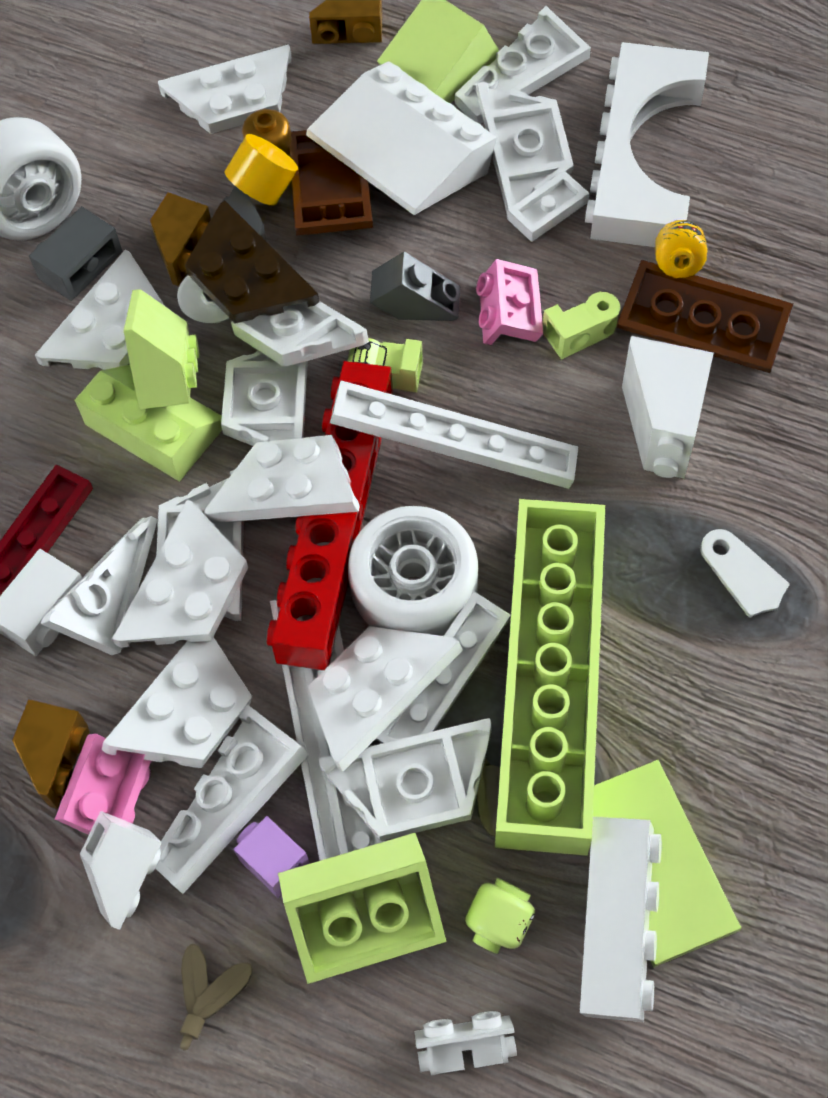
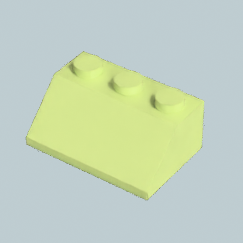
(159, 353)
(162, 436)
(361, 907)

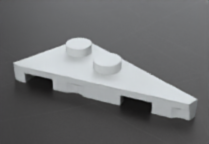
(102, 597)

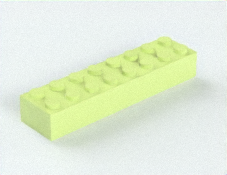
(552, 680)

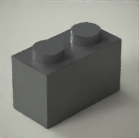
(76, 253)

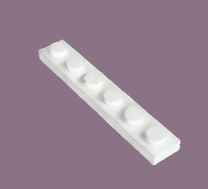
(454, 434)

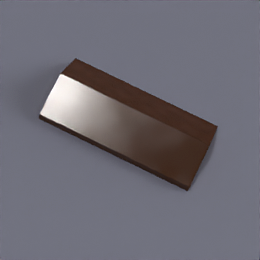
(706, 316)

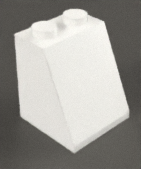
(664, 401)

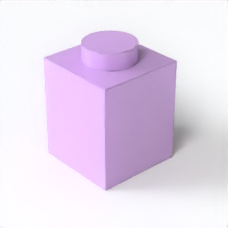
(268, 851)

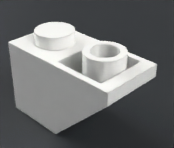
(116, 864)

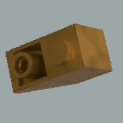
(346, 22)
(177, 229)
(49, 745)

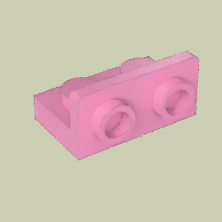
(509, 302)
(102, 784)

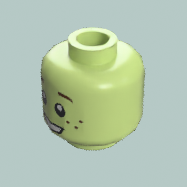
(500, 915)

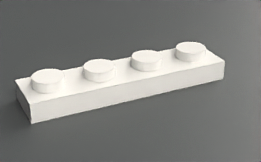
(477, 630)

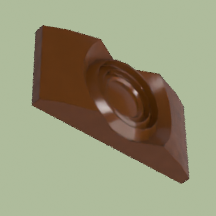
(326, 191)

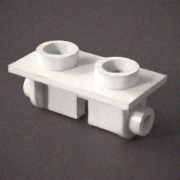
(482, 1036)

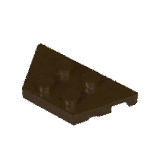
(244, 270)

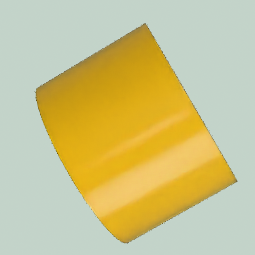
(261, 169)

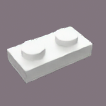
(547, 206)

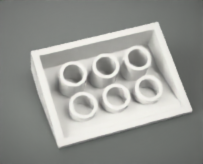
(404, 138)

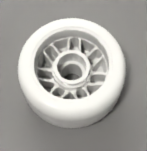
(36, 179)
(407, 545)

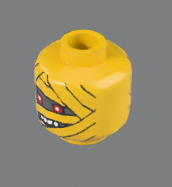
(680, 249)

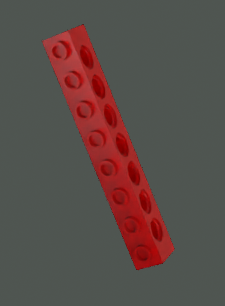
(312, 641)

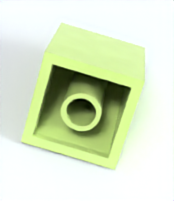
(441, 47)

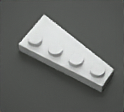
(529, 63)
(241, 782)

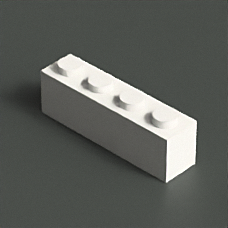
(618, 920)

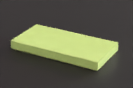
(690, 897)

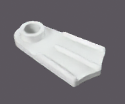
(744, 573)

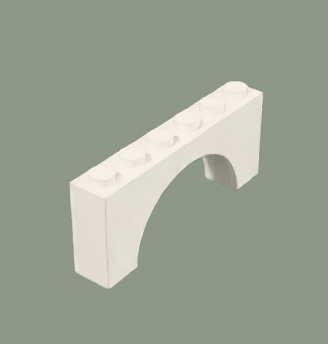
(627, 201)

